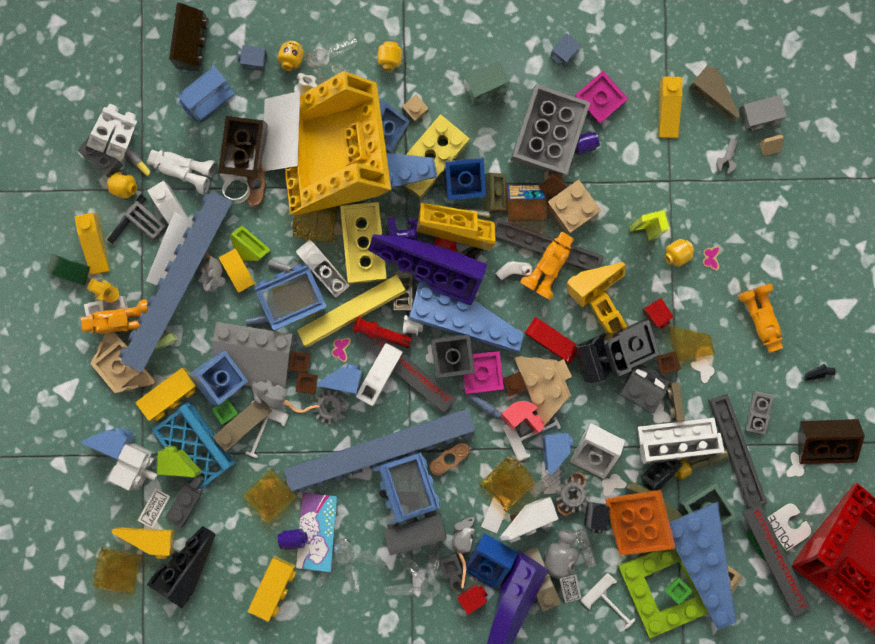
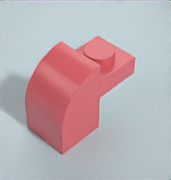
(520, 412)

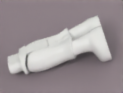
(182, 168)

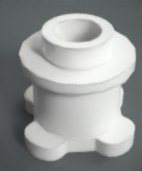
(305, 83)
(411, 326)

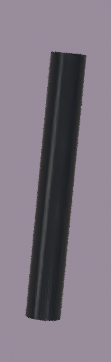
(124, 222)

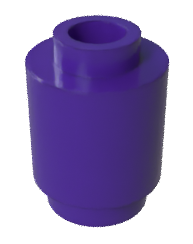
(586, 143)
(292, 539)

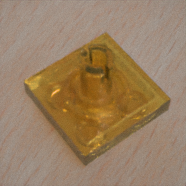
(269, 496)

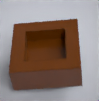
(299, 361)
(668, 362)
(306, 383)
(514, 384)

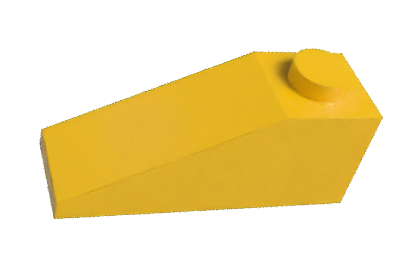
(669, 106)
(92, 242)
(593, 282)
(152, 541)

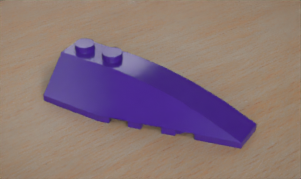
(439, 267)
(516, 598)

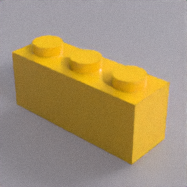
(167, 395)
(272, 589)

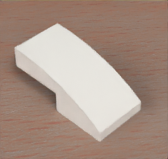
(94, 307)

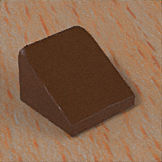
(553, 185)

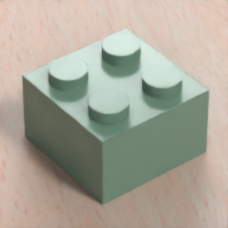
(486, 84)
(706, 496)

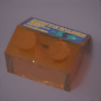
(526, 203)

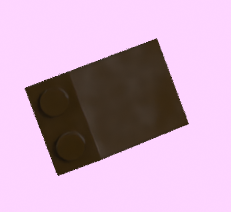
(242, 146)

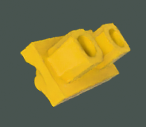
(103, 290)

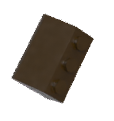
(188, 38)
(830, 441)

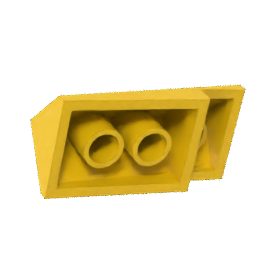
(456, 226)

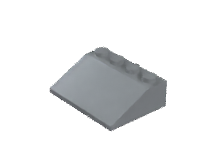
(550, 130)
(256, 352)

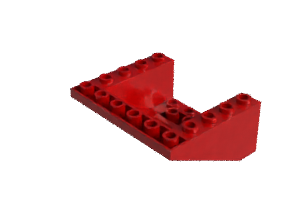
(842, 556)

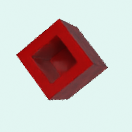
(658, 314)
(472, 598)

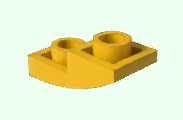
(236, 270)

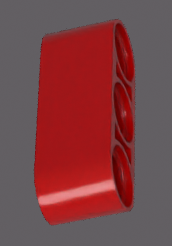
(551, 340)

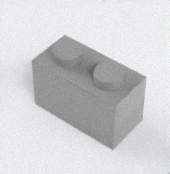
(762, 113)

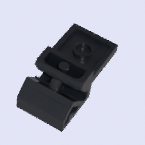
(616, 351)

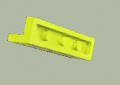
(653, 223)

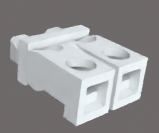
(112, 124)

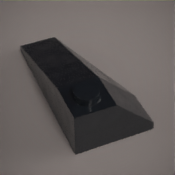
(180, 575)

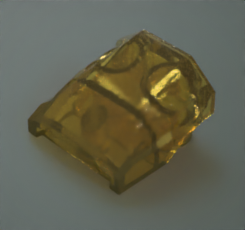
(315, 225)
(508, 482)
(116, 570)

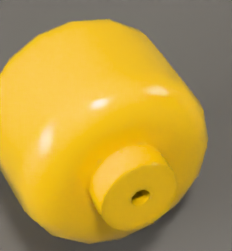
(685, 471)

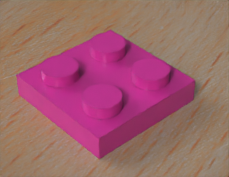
(603, 97)
(487, 373)

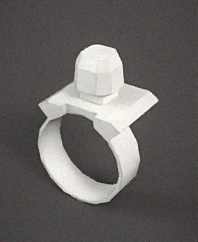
(227, 179)

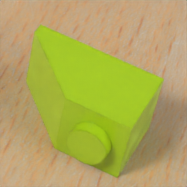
(176, 463)

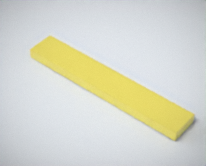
(351, 310)

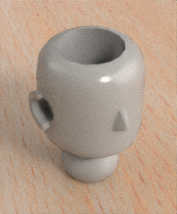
(562, 556)

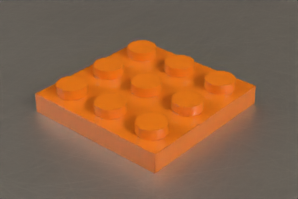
(640, 522)

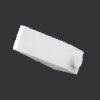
(166, 200)

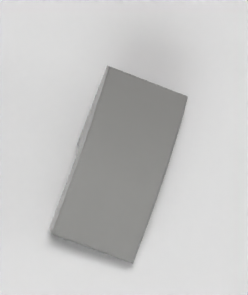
(758, 412)

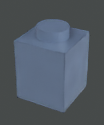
(565, 50)
(253, 58)

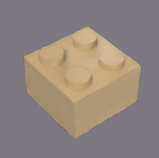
(573, 207)

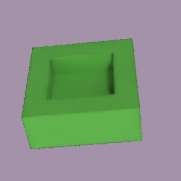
(225, 411)
(678, 590)

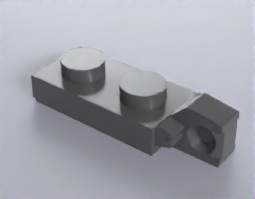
(185, 501)

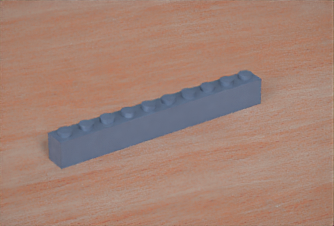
(176, 281)
(379, 449)

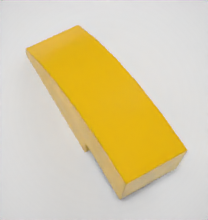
(607, 314)

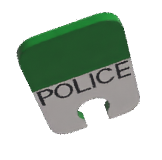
(787, 536)

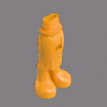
(550, 264)
(764, 317)
(113, 320)

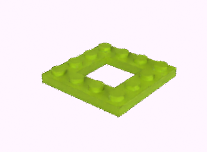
(658, 621)

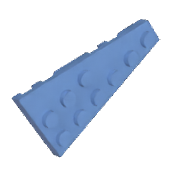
(409, 169)
(463, 319)
(703, 553)

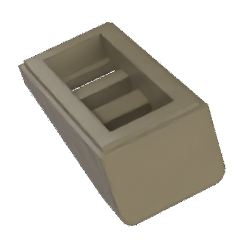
(404, 307)

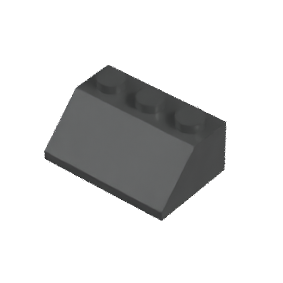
(415, 533)

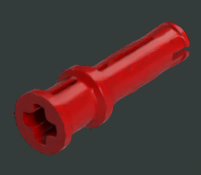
(373, 330)

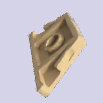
(115, 374)
(544, 385)

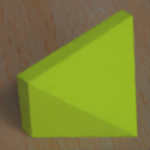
(248, 245)

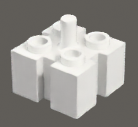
(132, 466)

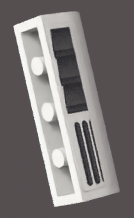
(679, 441)

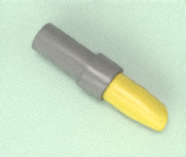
(137, 161)

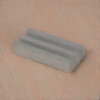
(132, 209)

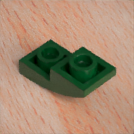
(68, 269)

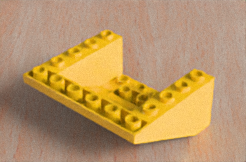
(338, 146)

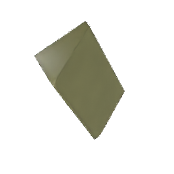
(495, 193)

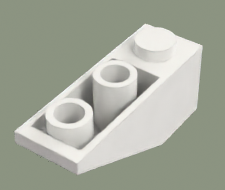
(322, 268)
(379, 374)
(533, 515)

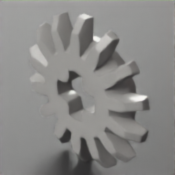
(335, 402)
(581, 493)

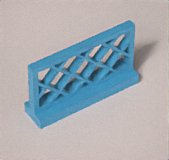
(203, 433)

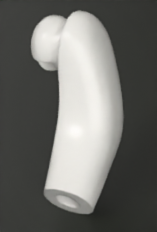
(514, 268)

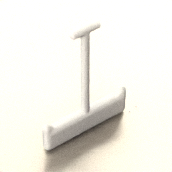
(275, 415)
(515, 440)
(598, 591)

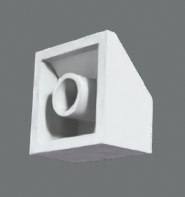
(597, 451)

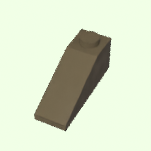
(714, 90)
(242, 425)
(547, 594)

